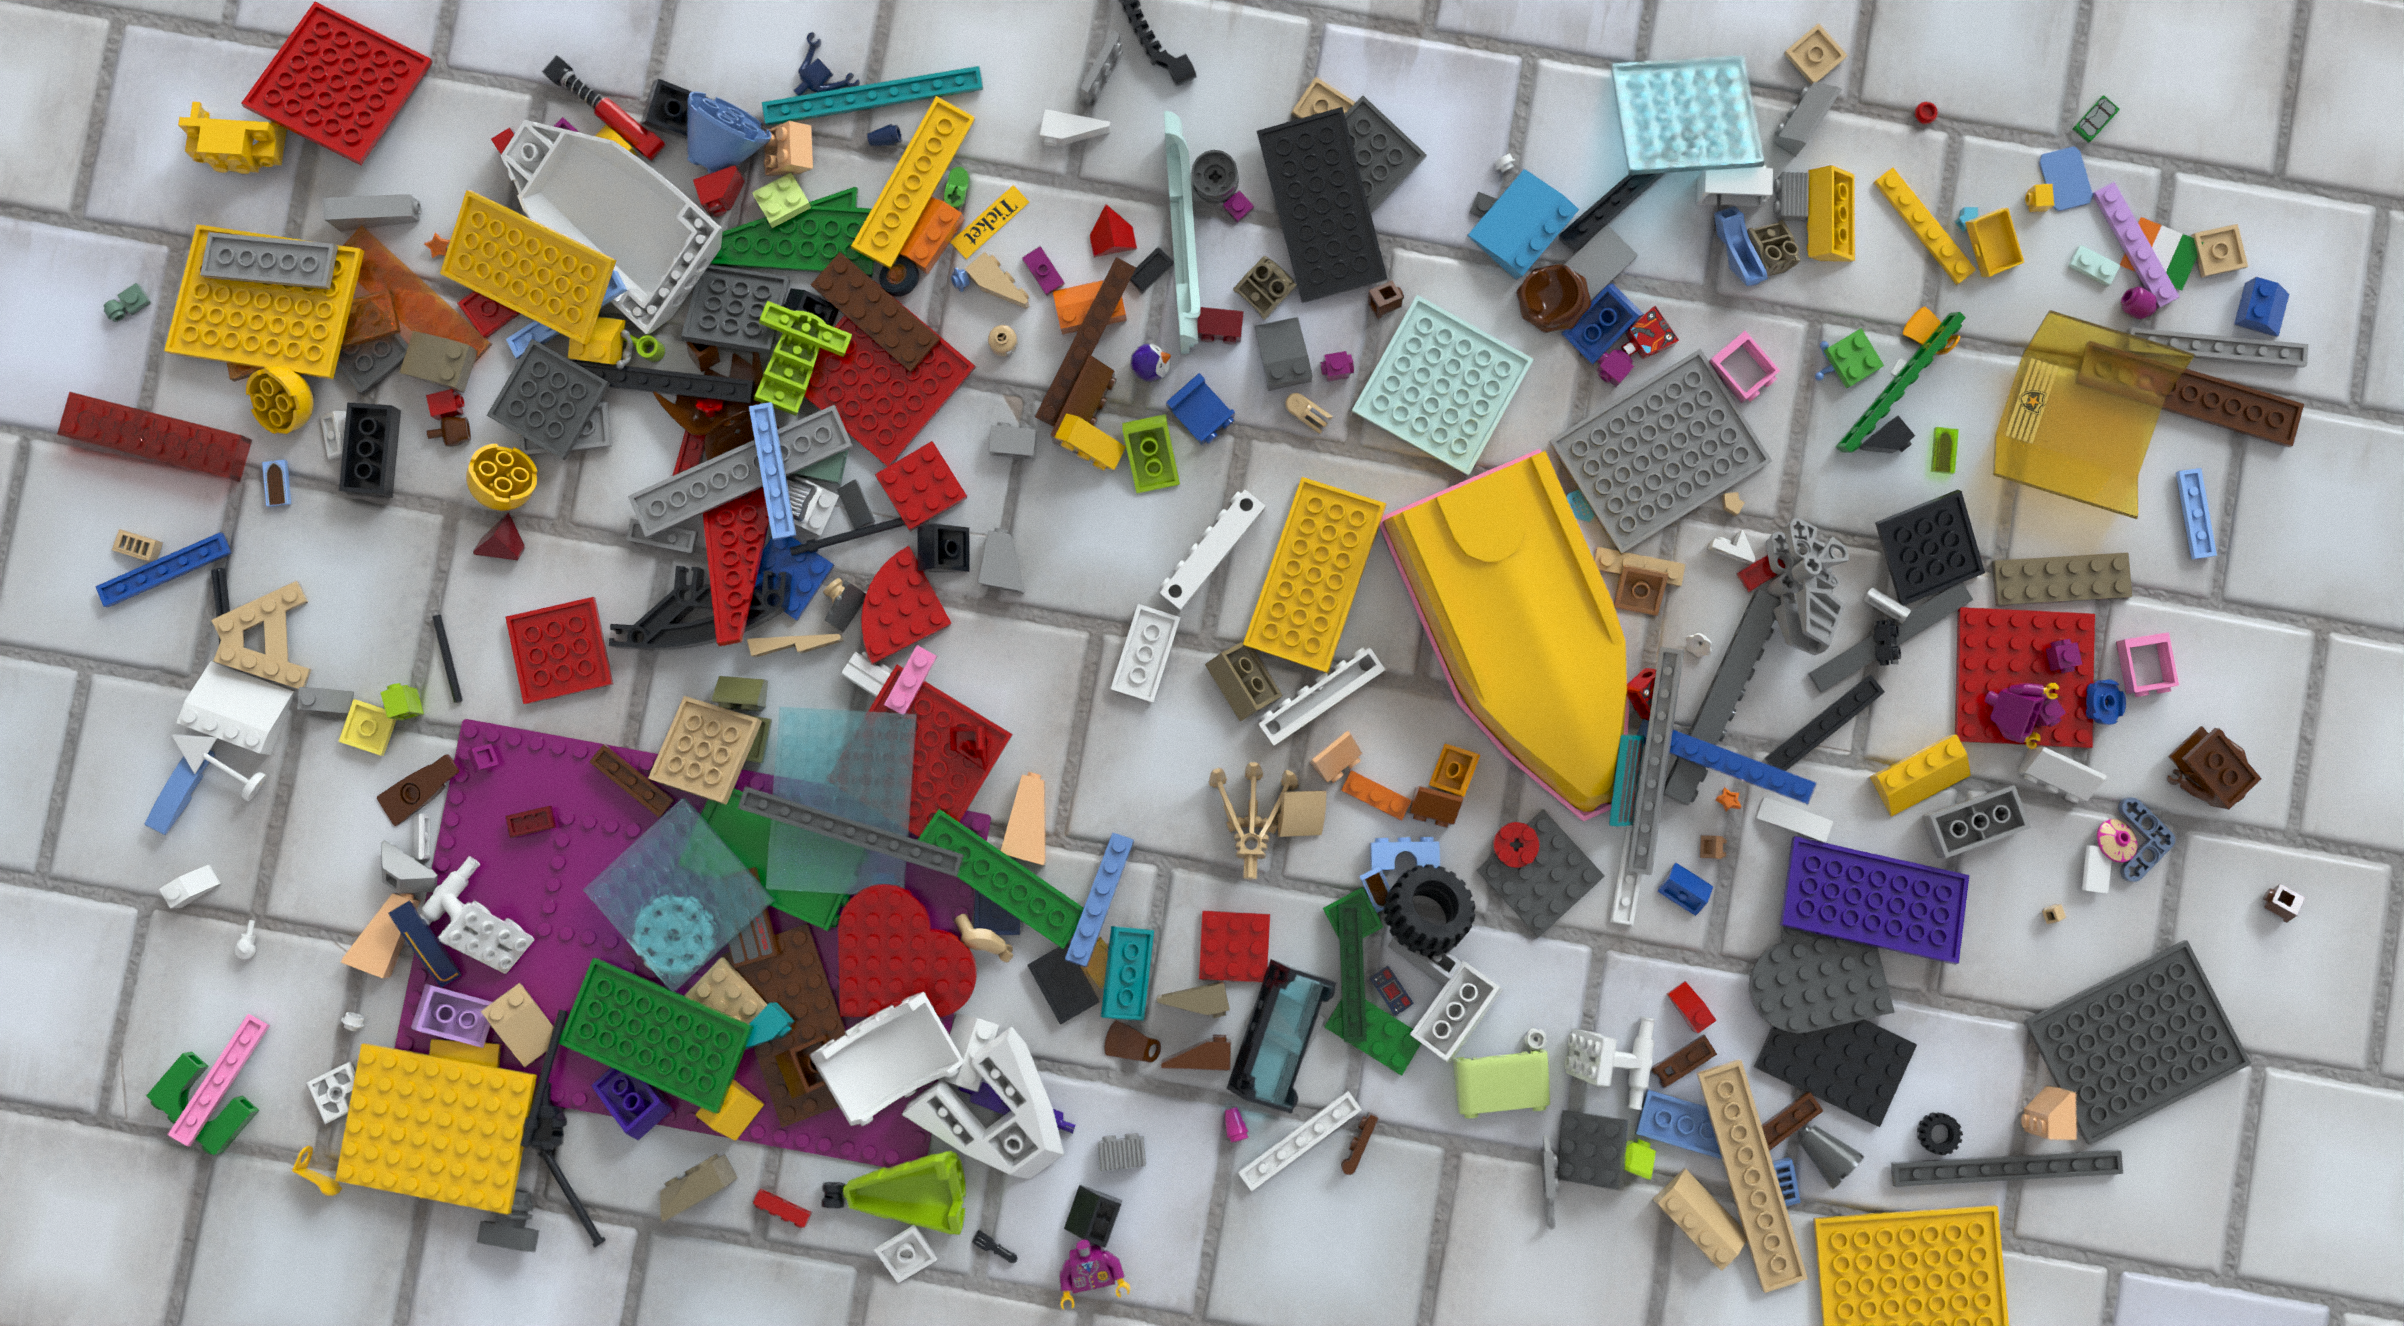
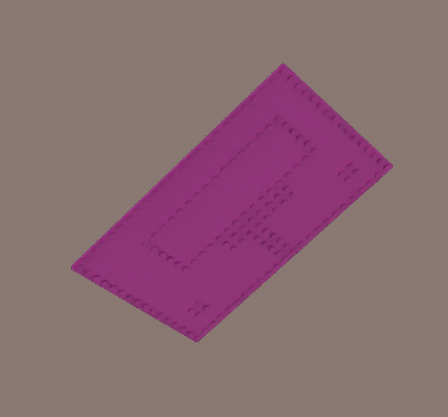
(541, 886)

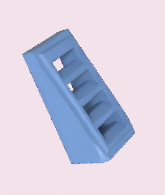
(1788, 1164)

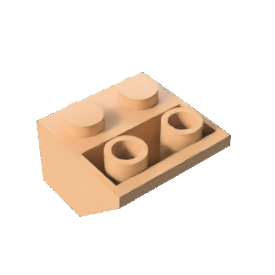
(789, 149)

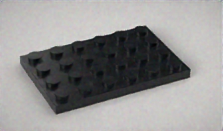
(1845, 1065)

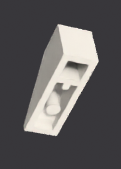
(1068, 128)

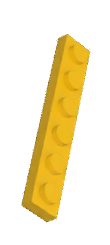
(1924, 226)

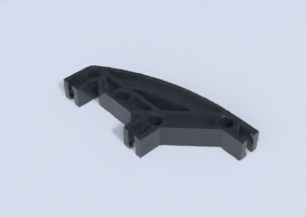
(661, 622)

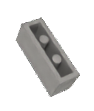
(1439, 968)

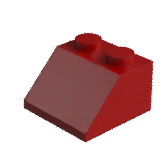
(719, 190)

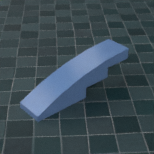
(175, 796)

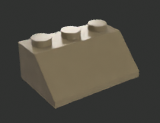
(1243, 680)

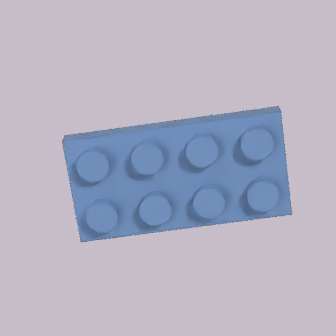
(1677, 1123)

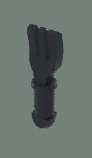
(987, 1243)

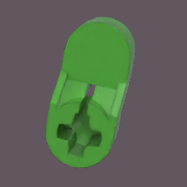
(956, 197)

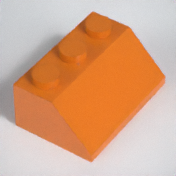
(932, 234)
(1075, 302)

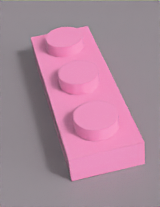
(910, 680)

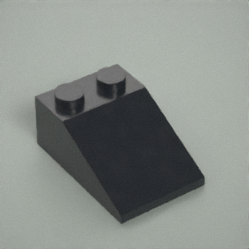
(667, 108)

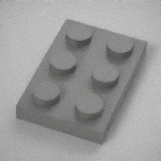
(1100, 71)

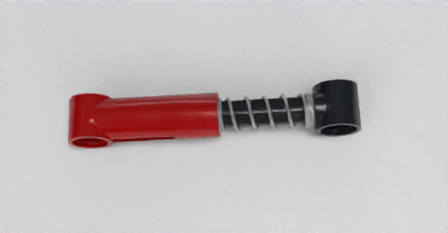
(605, 109)

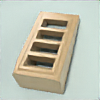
(152, 551)

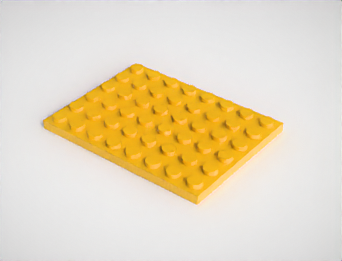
(262, 321)
(435, 1128)
(1912, 1268)

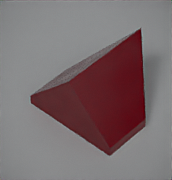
(501, 541)

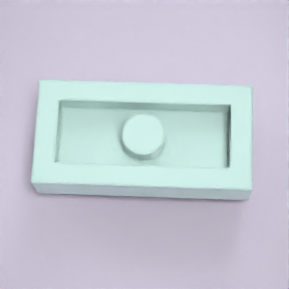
(2094, 265)

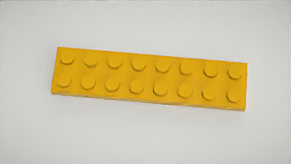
(913, 182)

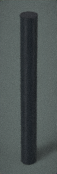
(447, 658)

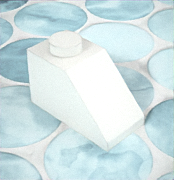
(189, 887)

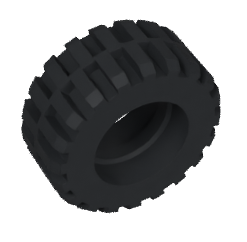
(1447, 892)

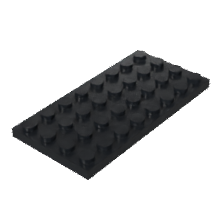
(1322, 205)

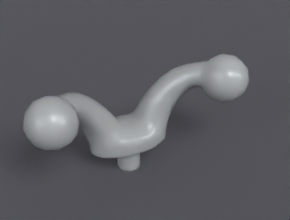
(627, 353)

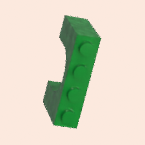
(172, 1094)

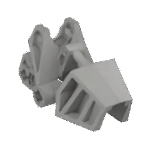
(1812, 615)

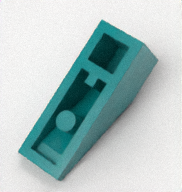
(769, 1025)

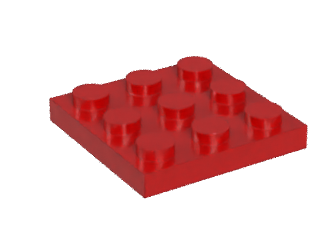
(921, 486)
(1234, 946)

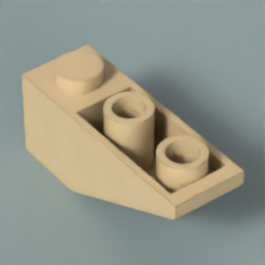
(991, 279)

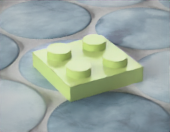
(781, 200)

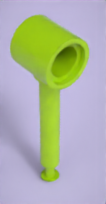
(642, 346)

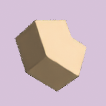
(1732, 503)
(2058, 912)

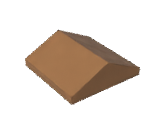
(1640, 590)

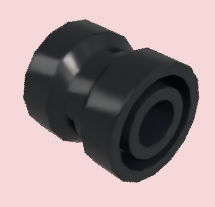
(832, 1195)

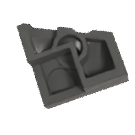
(845, 606)

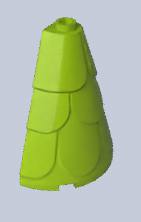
(914, 1192)

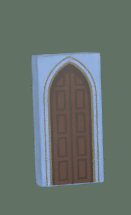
(276, 483)
(1376, 887)

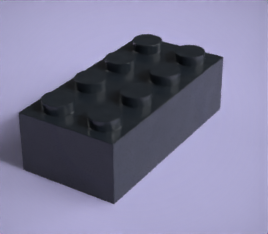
(369, 450)

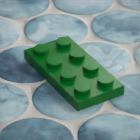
(1387, 1037)

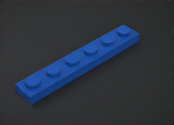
(163, 570)

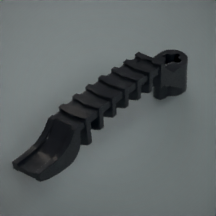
(1179, 68)

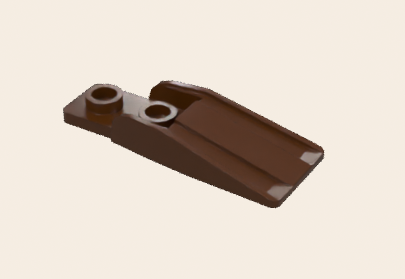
(417, 789)

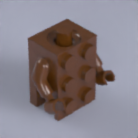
(2213, 768)

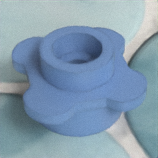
(960, 279)

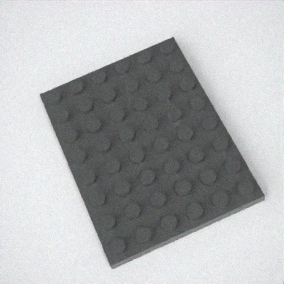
(2138, 1041)

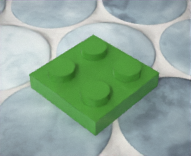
(1853, 358)

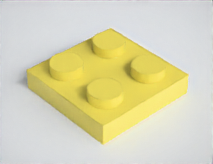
(367, 728)

